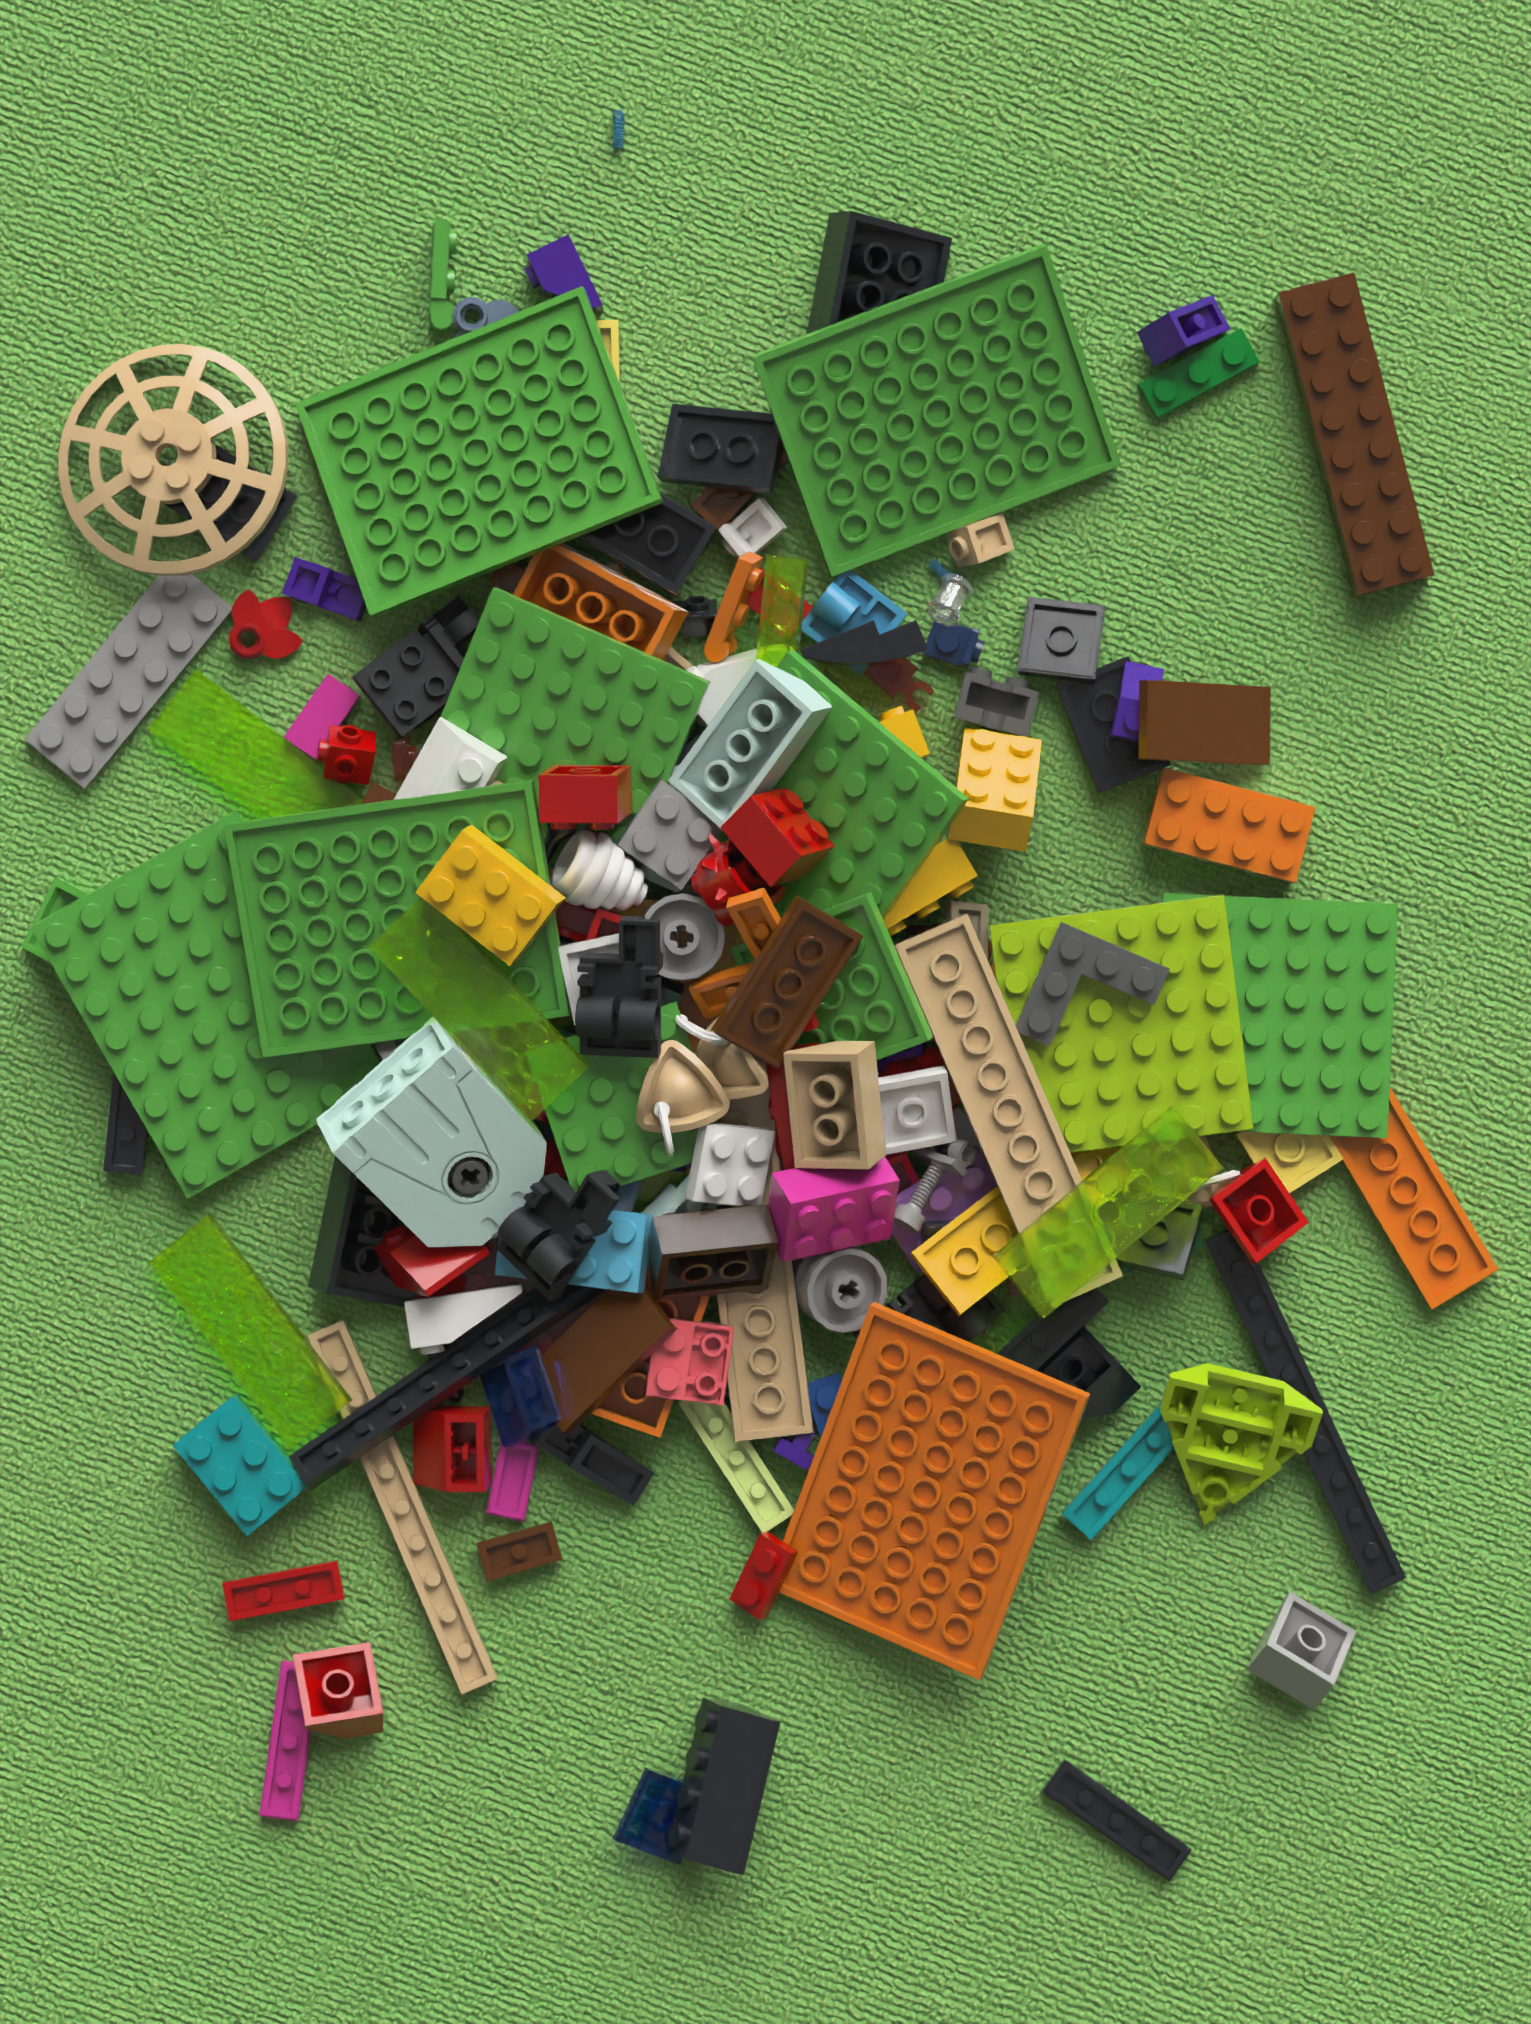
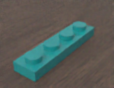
(1121, 1475)

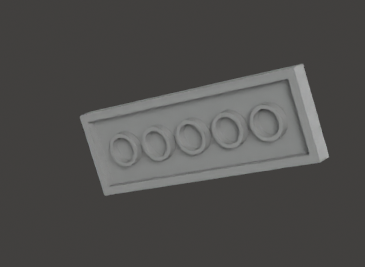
(128, 675)

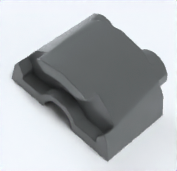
(996, 704)

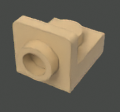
(980, 541)

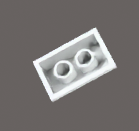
(451, 763)

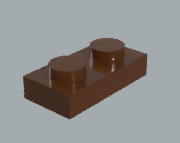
(519, 1550)

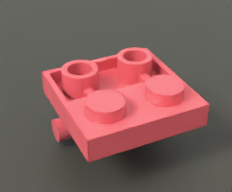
(691, 1363)

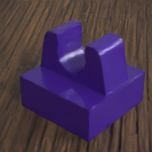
(796, 1449)

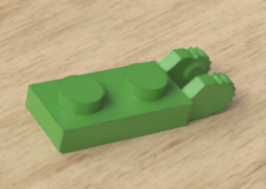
(441, 279)

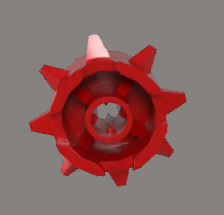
(725, 875)

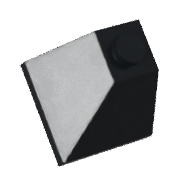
(1090, 1367)

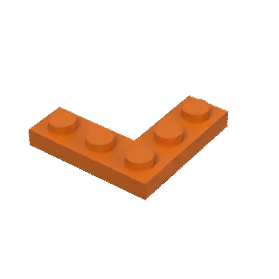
(756, 921)

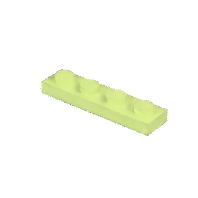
(739, 1464)

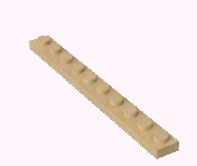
(410, 1522)

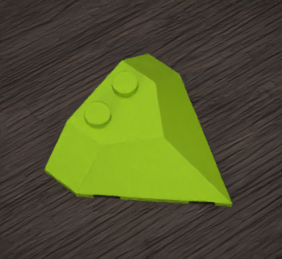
(1233, 1430)

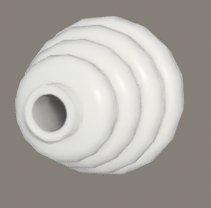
(597, 873)

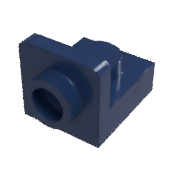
(954, 644)

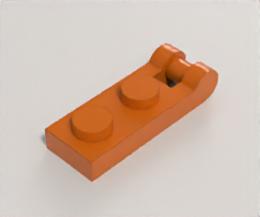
(733, 607)

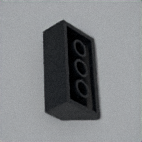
(723, 1785)

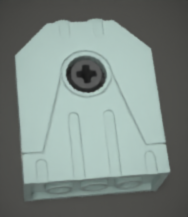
(437, 1141)

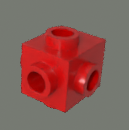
(347, 754)

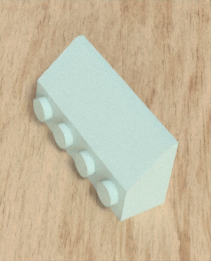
(750, 741)

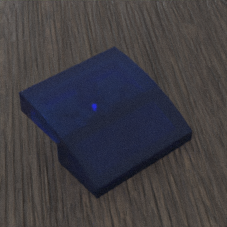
(521, 1397)

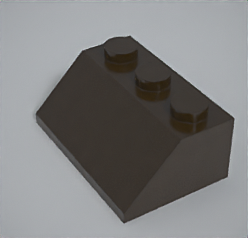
(711, 1252)

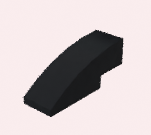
(866, 646)
(596, 1460)

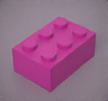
(831, 1208)

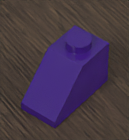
(560, 270)
(1183, 330)
(1126, 714)

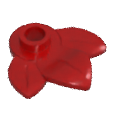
(267, 623)

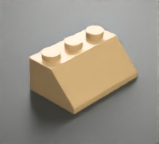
(835, 1105)

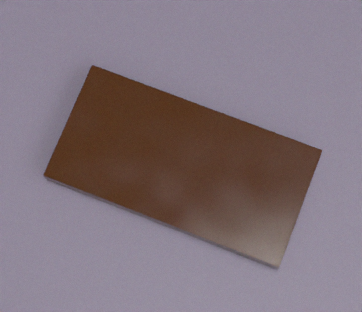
(1204, 722)
(787, 982)
(603, 1351)

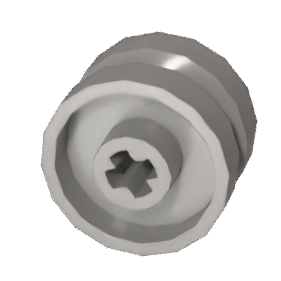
(705, 934)
(839, 1287)

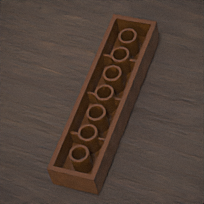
(1353, 435)

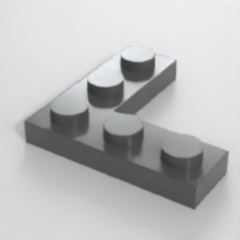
(1080, 953)

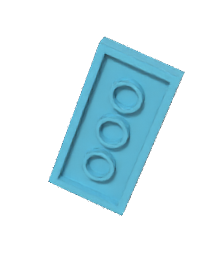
(615, 1259)

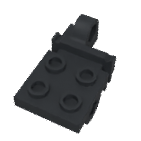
(417, 672)
(618, 996)
(557, 1227)
(927, 1305)

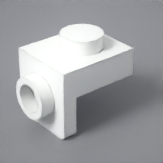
(752, 529)

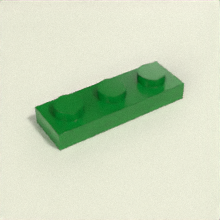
(1198, 373)

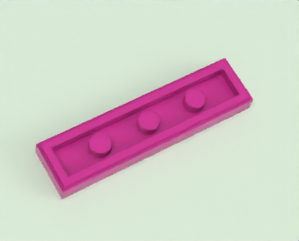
(286, 1751)

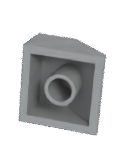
(1302, 1650)

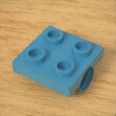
(847, 605)

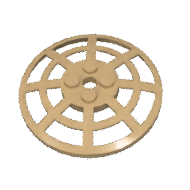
(188, 474)

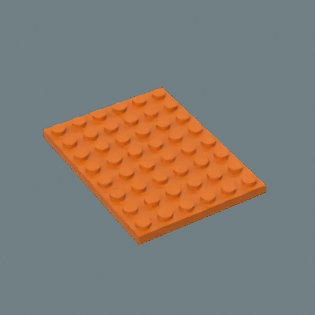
(929, 1489)

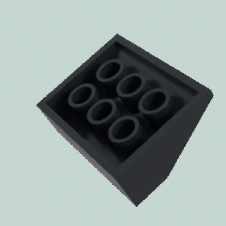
(873, 264)
(345, 1252)

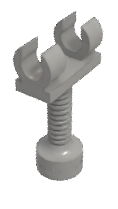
(959, 1157)

